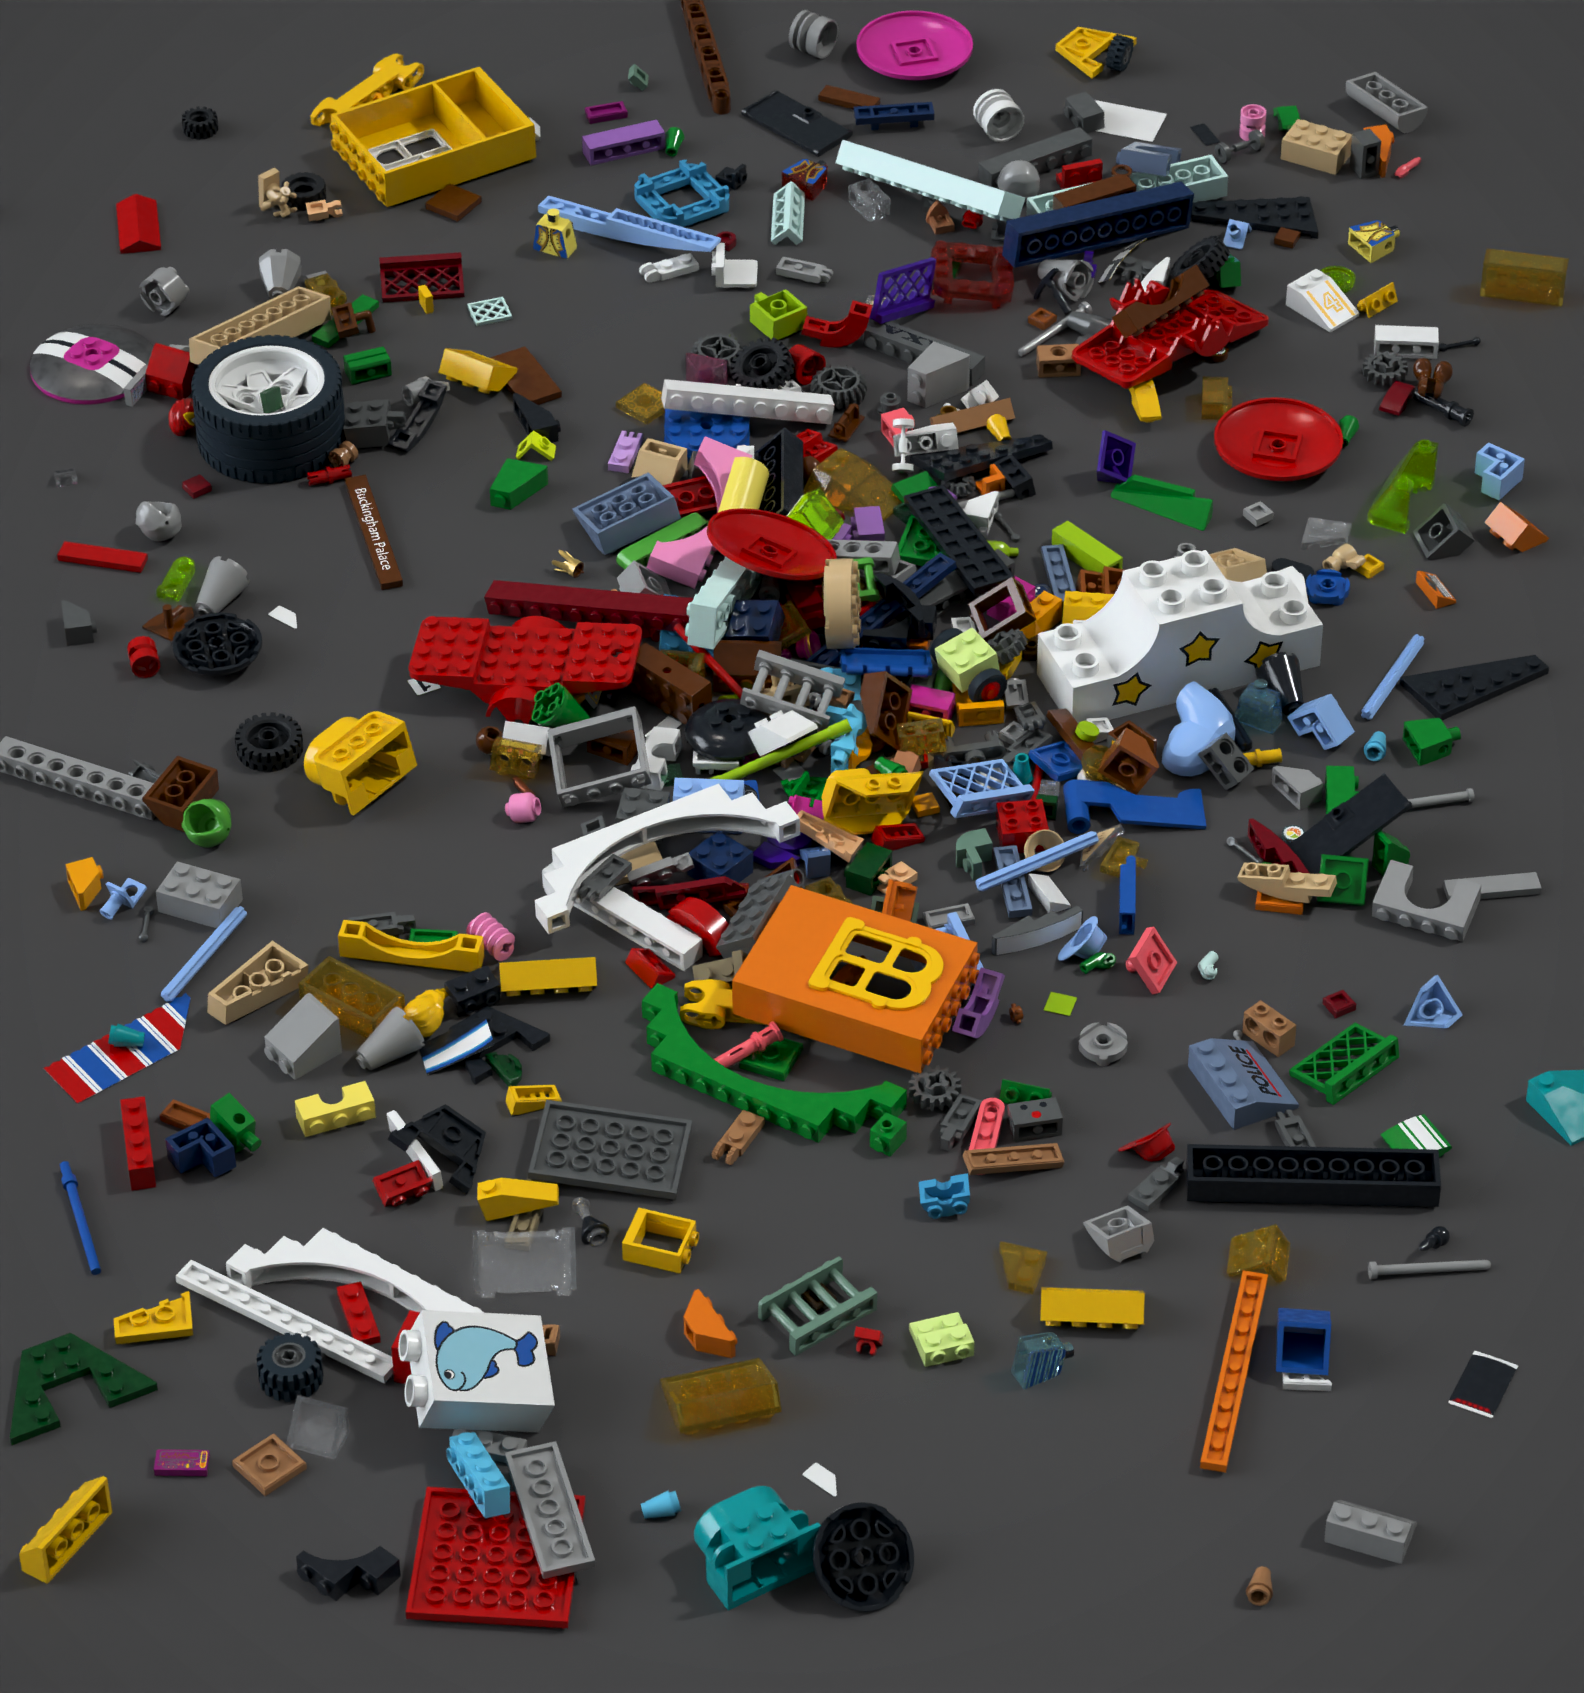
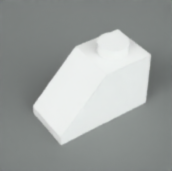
(982, 509)

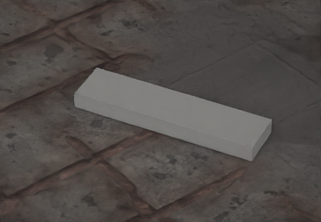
(1501, 885)

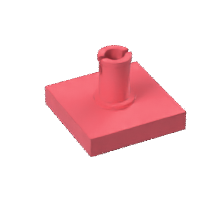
(1151, 960)

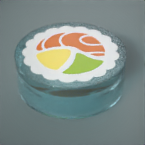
(1291, 833)

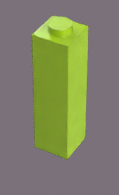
(1084, 548)

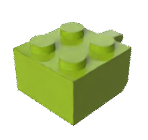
(778, 314)

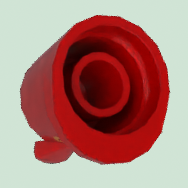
(806, 363)

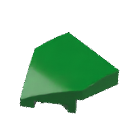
(805, 786)

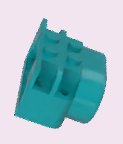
(754, 1545)

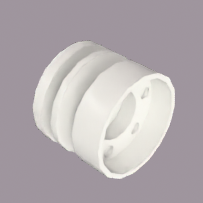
(998, 115)

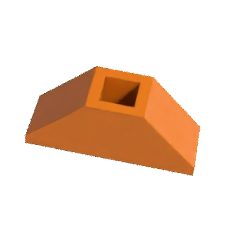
(707, 1329)

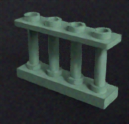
(822, 1325)

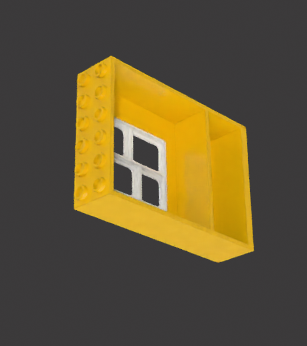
(463, 112)

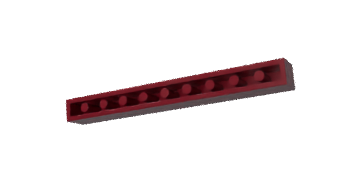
(586, 605)

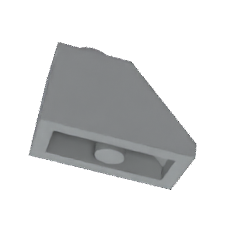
(1297, 785)

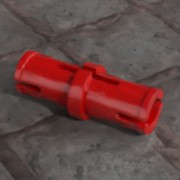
(329, 475)

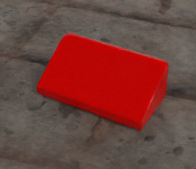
(648, 967)

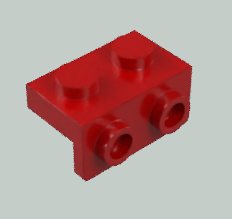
(402, 1183)

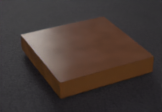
(453, 202)

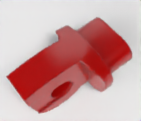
(972, 219)

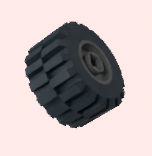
(290, 1367)

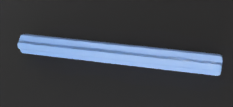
(1392, 677)
(1037, 861)
(203, 954)

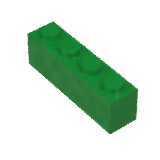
(1339, 785)

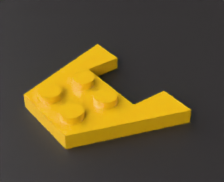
(1083, 46)

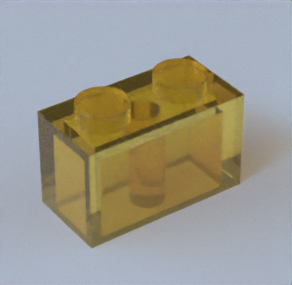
(1215, 397)

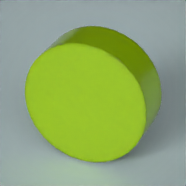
(1087, 731)

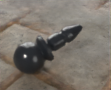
(1437, 1237)

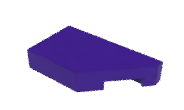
(772, 856)

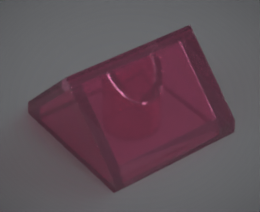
(705, 369)

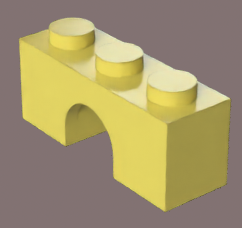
(320, 1117)

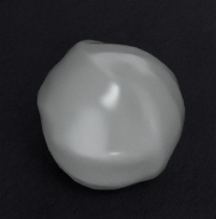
(1020, 179)
(158, 520)

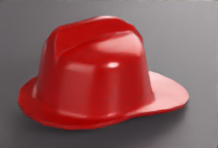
(1153, 1146)

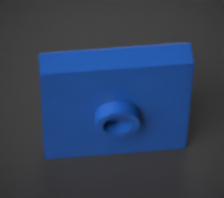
(1057, 761)

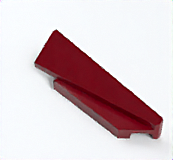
(706, 889)

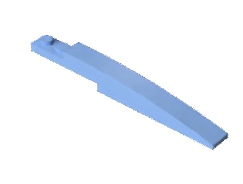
(630, 227)

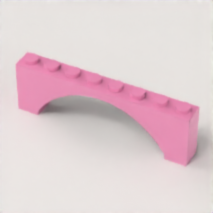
(686, 558)

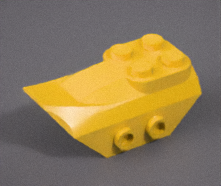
(864, 800)

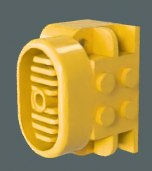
(360, 758)

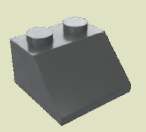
(1443, 534)

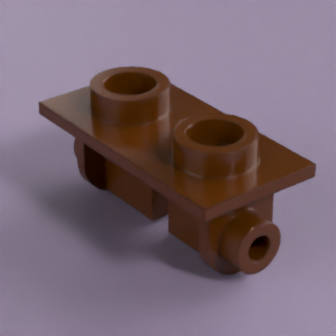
(847, 423)

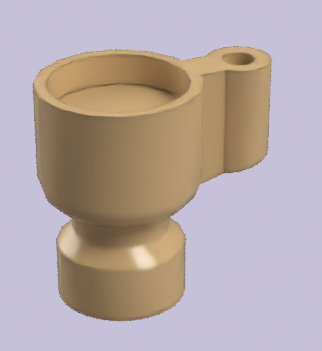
(1344, 557)

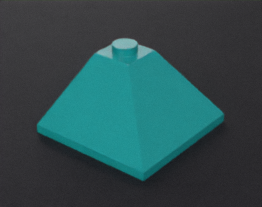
(1560, 1101)

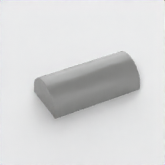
(1387, 101)

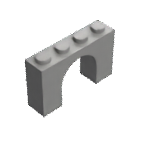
(1447, 920)

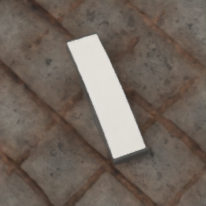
(1034, 933)

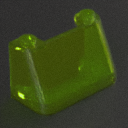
(1411, 473)

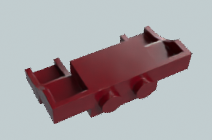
(806, 599)

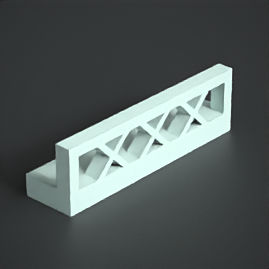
(788, 214)

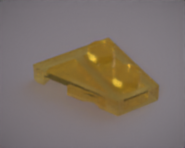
(1022, 1266)

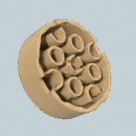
(842, 603)

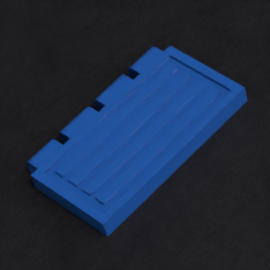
(894, 661)

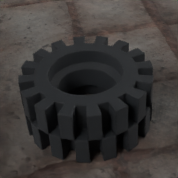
(200, 122)

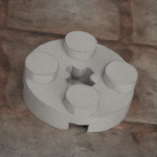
(1103, 1053)

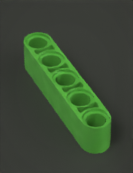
(678, 530)

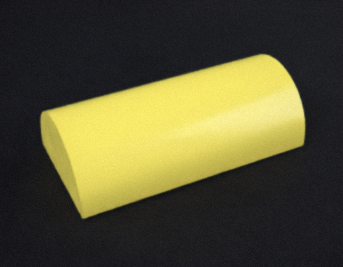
(745, 484)

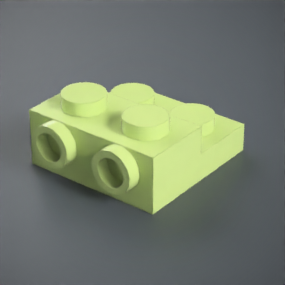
(942, 1339)

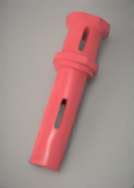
(757, 1042)

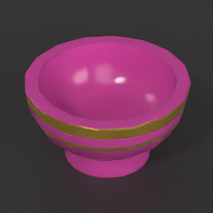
(808, 645)

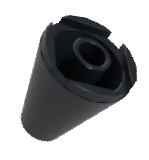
(1283, 676)

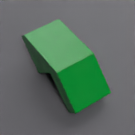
(1286, 116)

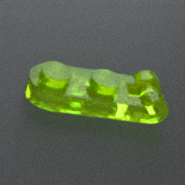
(177, 579)

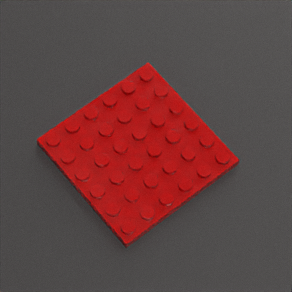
(482, 1567)

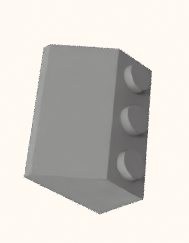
(1369, 1531)

